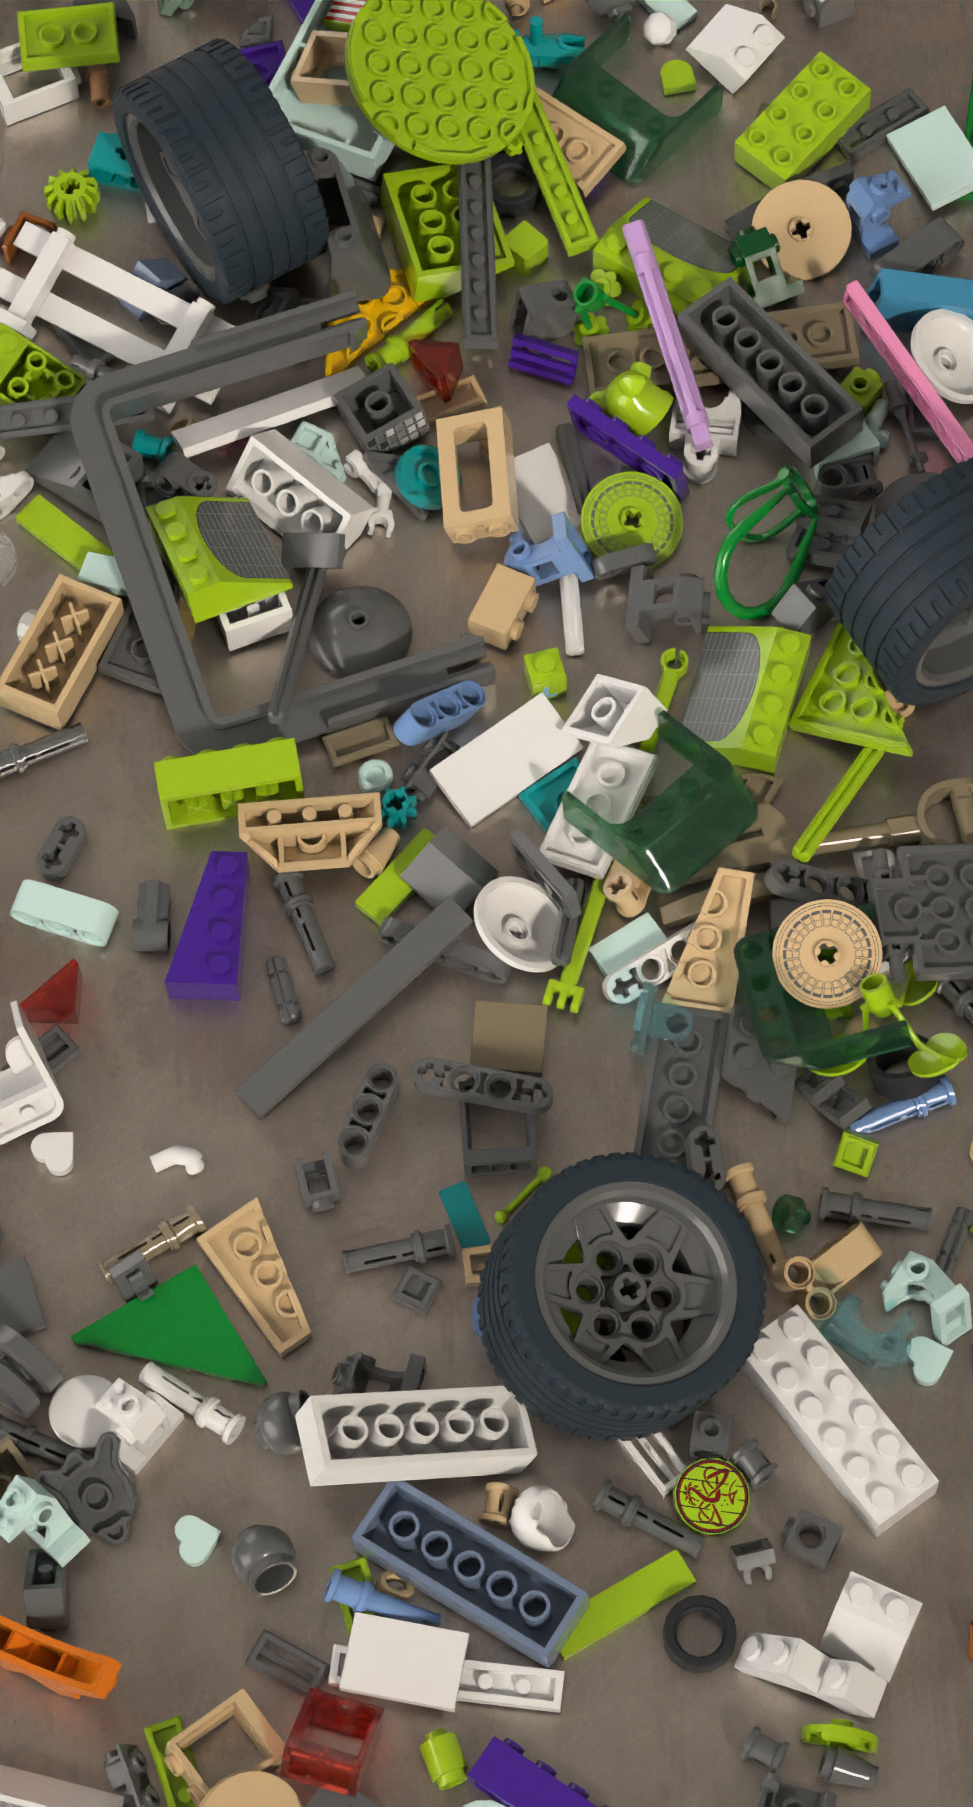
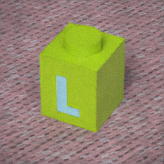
(545, 674)

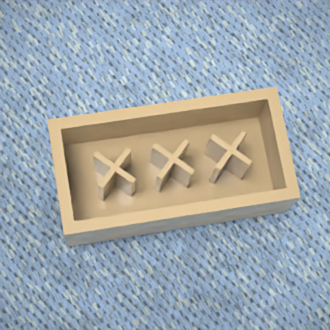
(60, 652)

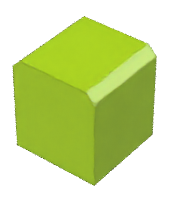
(527, 248)

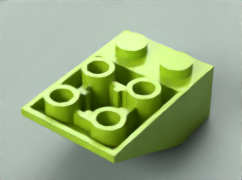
(31, 372)

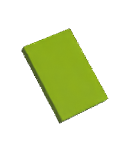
(68, 36)

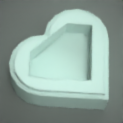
(928, 1360)
(196, 1539)

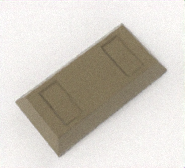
(360, 741)

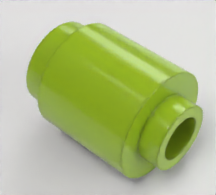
(444, 1758)

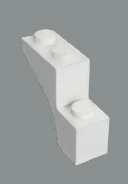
(806, 1669)

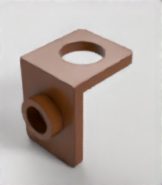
(9, 250)

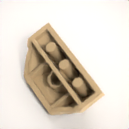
(310, 831)

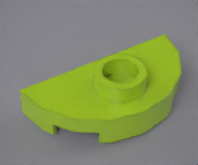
(840, 1733)

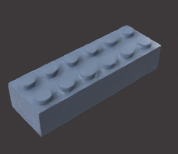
(471, 1571)

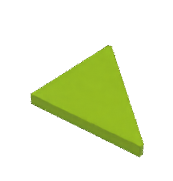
(848, 701)

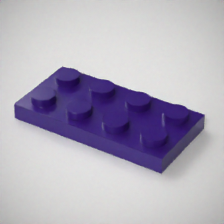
(631, 450)

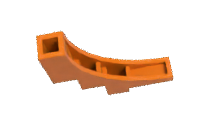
(55, 1663)

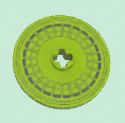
(635, 496)

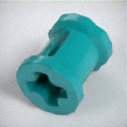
(152, 446)

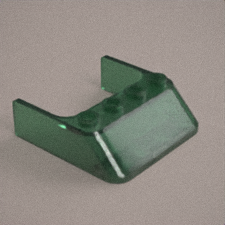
(621, 112)
(680, 826)
(796, 1032)

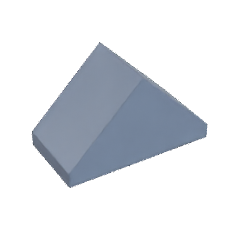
(158, 273)

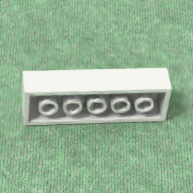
(838, 1422)
(414, 1435)

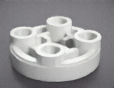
(74, 1414)

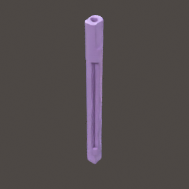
(668, 333)

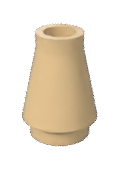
(377, 853)

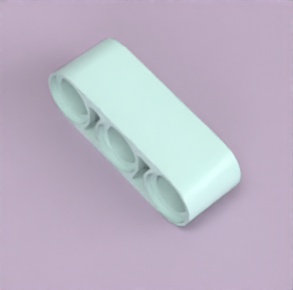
(64, 912)

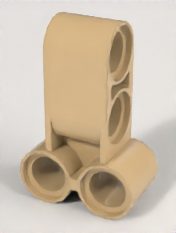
(827, 1270)

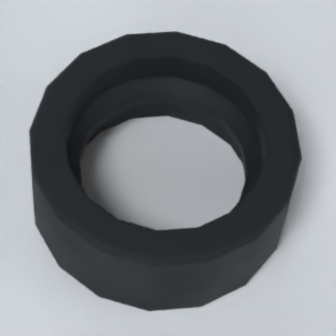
(517, 205)
(901, 1085)
(706, 1605)

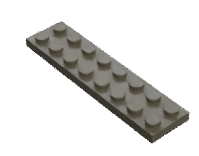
(820, 330)

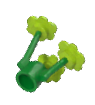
(600, 291)

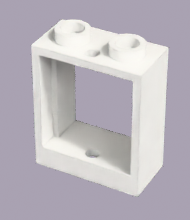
(38, 100)

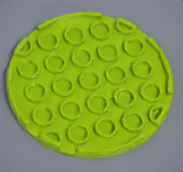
(440, 76)

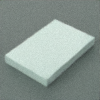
(935, 157)

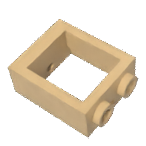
(250, 1720)

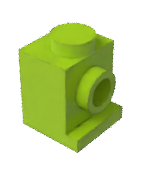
(864, 387)

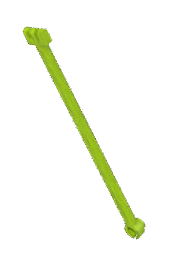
(568, 982)

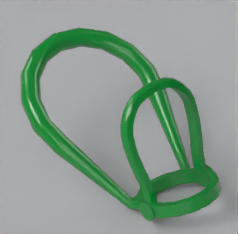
(739, 532)

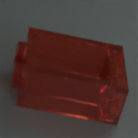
(327, 1766)

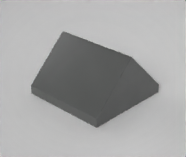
(448, 869)

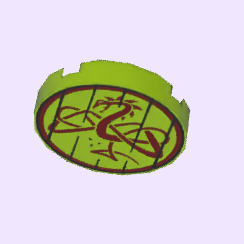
(711, 1496)

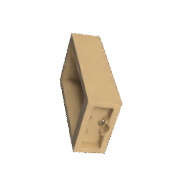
(322, 52)
(502, 515)

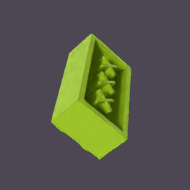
(802, 123)
(213, 782)

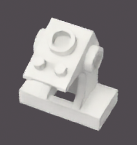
(142, 1422)

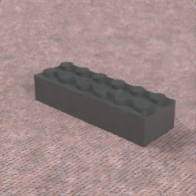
(770, 372)

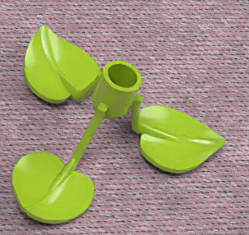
(884, 998)

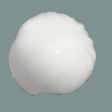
(541, 1520)

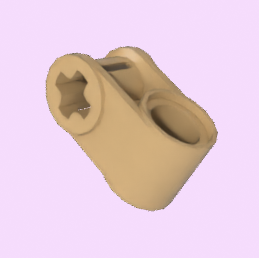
(625, 886)

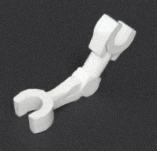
(381, 514)

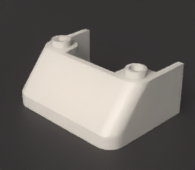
(28, 1088)

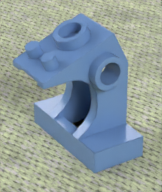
(870, 206)
(554, 558)

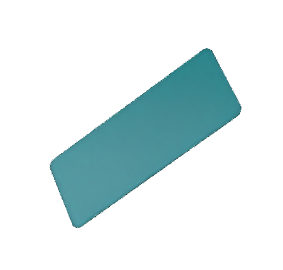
(464, 1216)

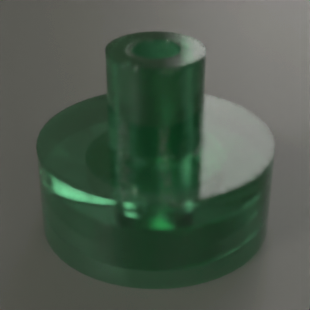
(790, 1213)

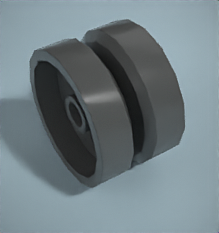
(22, 1370)

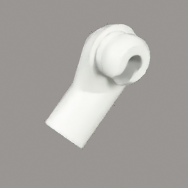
(178, 1155)

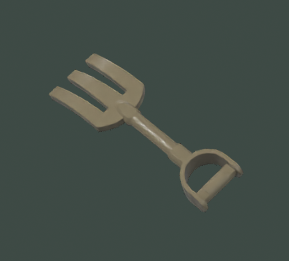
(779, 839)

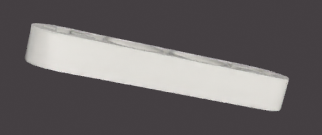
(660, 953)

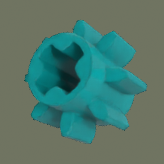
(404, 804)

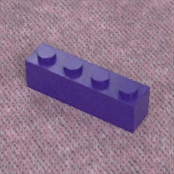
(518, 1782)

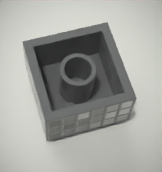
(382, 411)

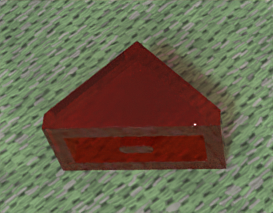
(438, 365)
(57, 998)

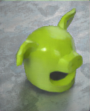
(634, 399)

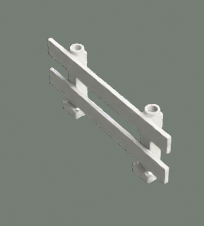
(56, 253)

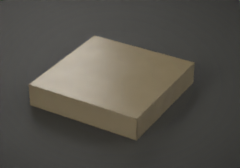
(509, 1037)

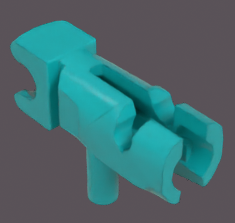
(552, 48)

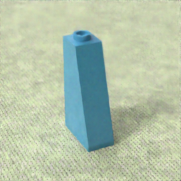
(908, 296)

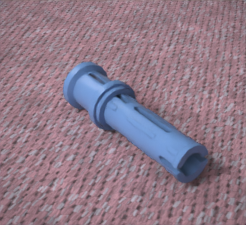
(898, 1110)
(364, 1598)

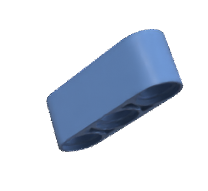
(439, 712)

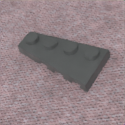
(126, 653)

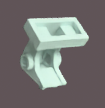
(948, 1302)
(29, 1509)

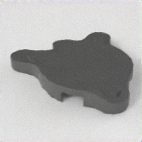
(95, 1490)

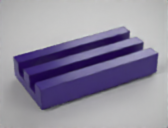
(543, 364)

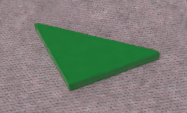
(178, 1329)

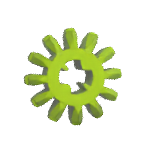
(72, 195)

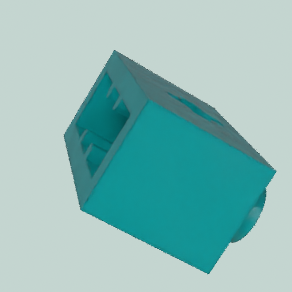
(110, 164)

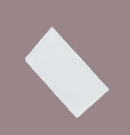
(542, 492)

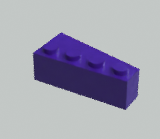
(213, 938)

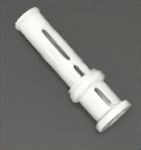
(205, 1410)

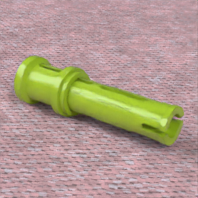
(396, 346)

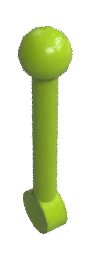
(543, 1175)

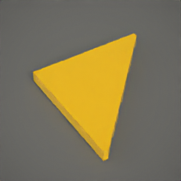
(382, 318)

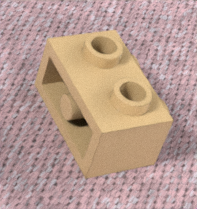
(503, 607)

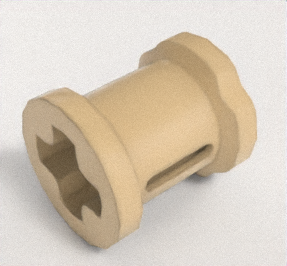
(492, 1515)

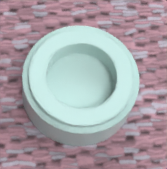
(375, 776)

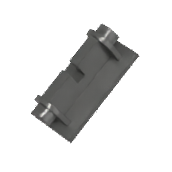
(417, 777)
(128, 1768)

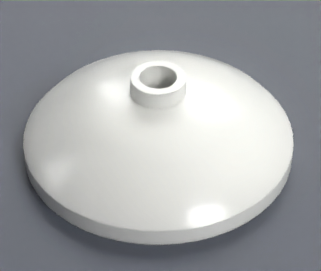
(945, 353)
(517, 922)

